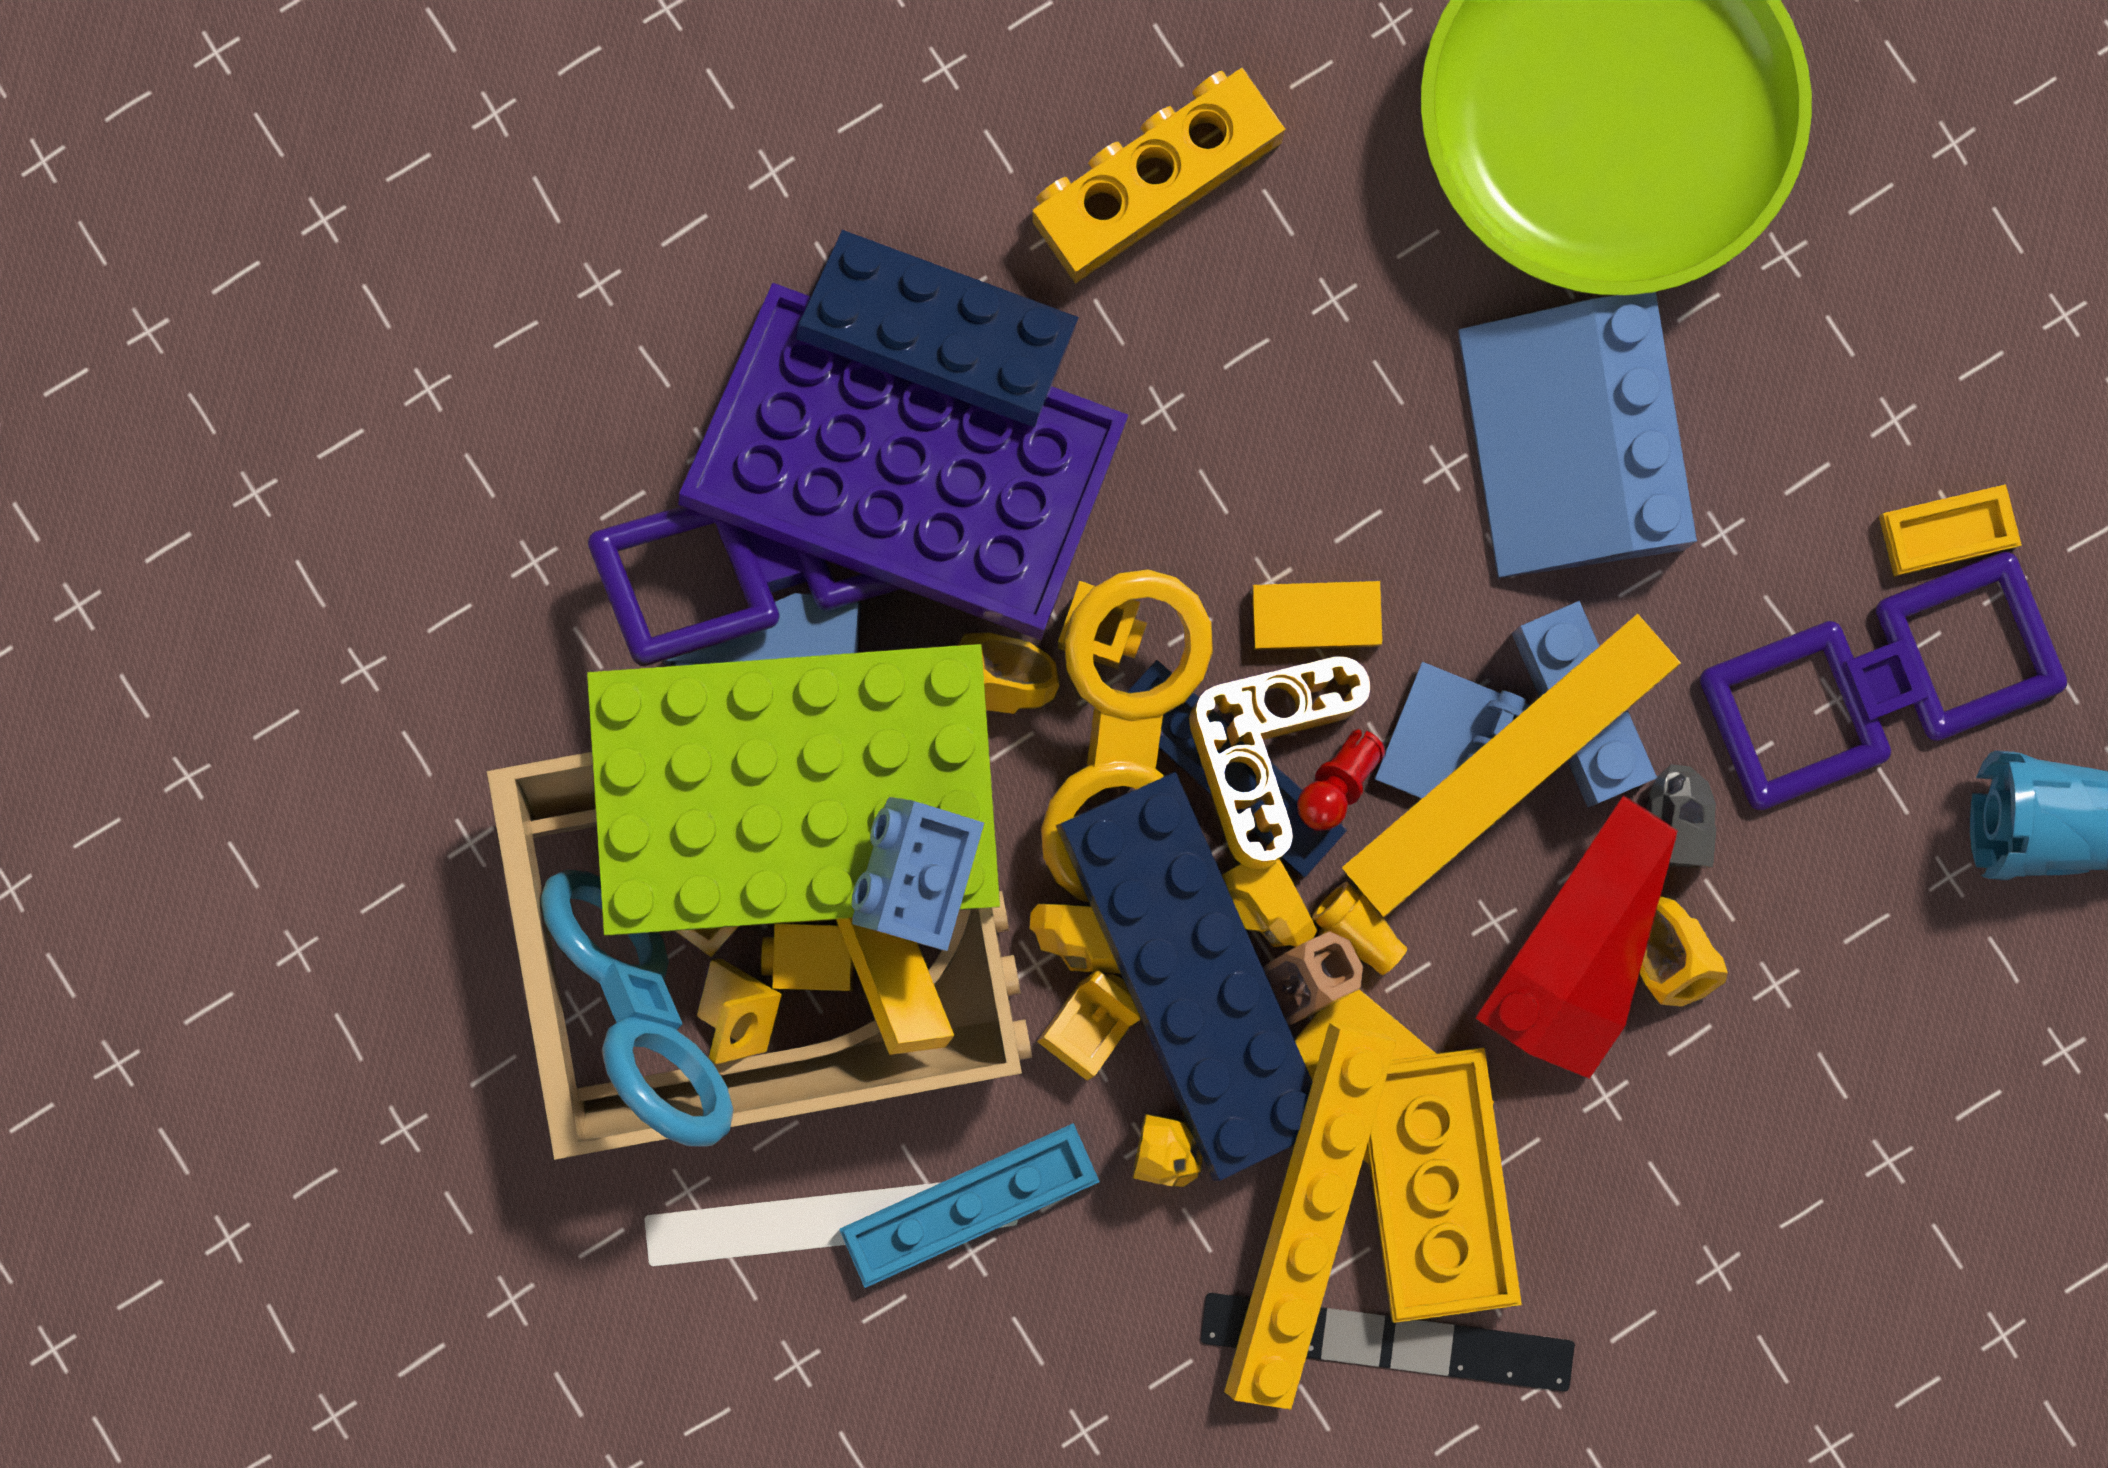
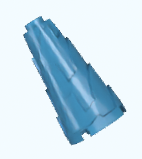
(2039, 818)

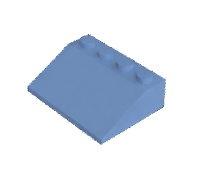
(1577, 435)

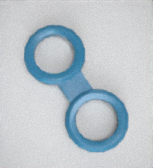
(642, 1017)

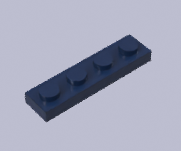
(1179, 746)

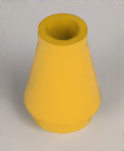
(1356, 919)

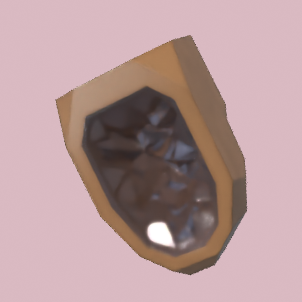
(1314, 976)

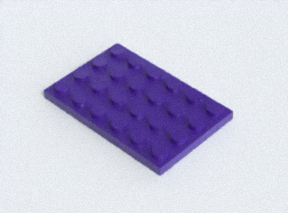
(901, 474)

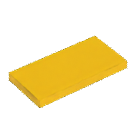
(1441, 1189)

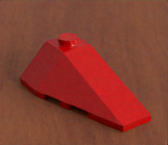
(1582, 962)

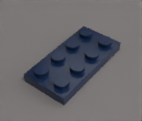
(937, 328)

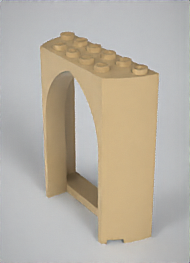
(841, 1072)

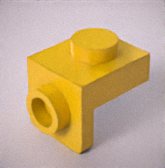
(1090, 1023)

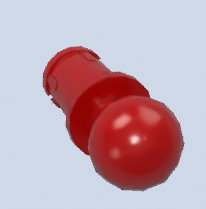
(1339, 782)

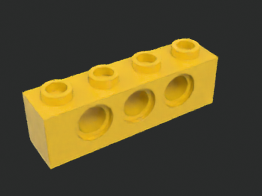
(1087, 242)

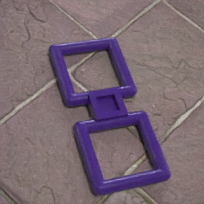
(760, 568)
(1883, 680)

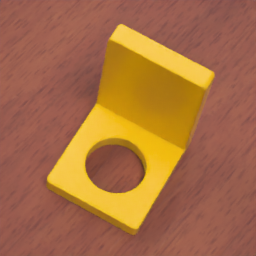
(737, 1009)

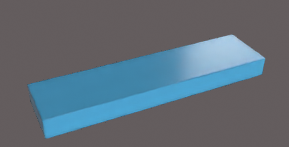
(969, 1205)

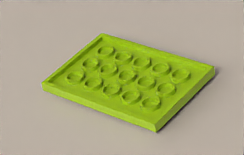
(760, 781)

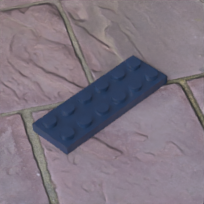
(1191, 973)

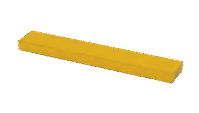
(1511, 765)

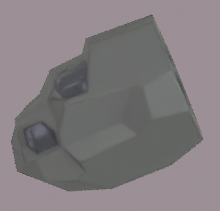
(1688, 805)

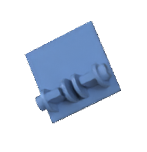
(1442, 728)

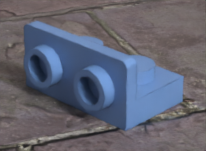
(916, 872)

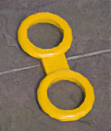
(1123, 723)

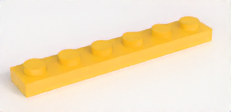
(1310, 1216)

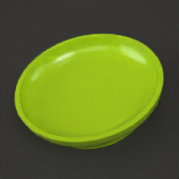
(1616, 133)

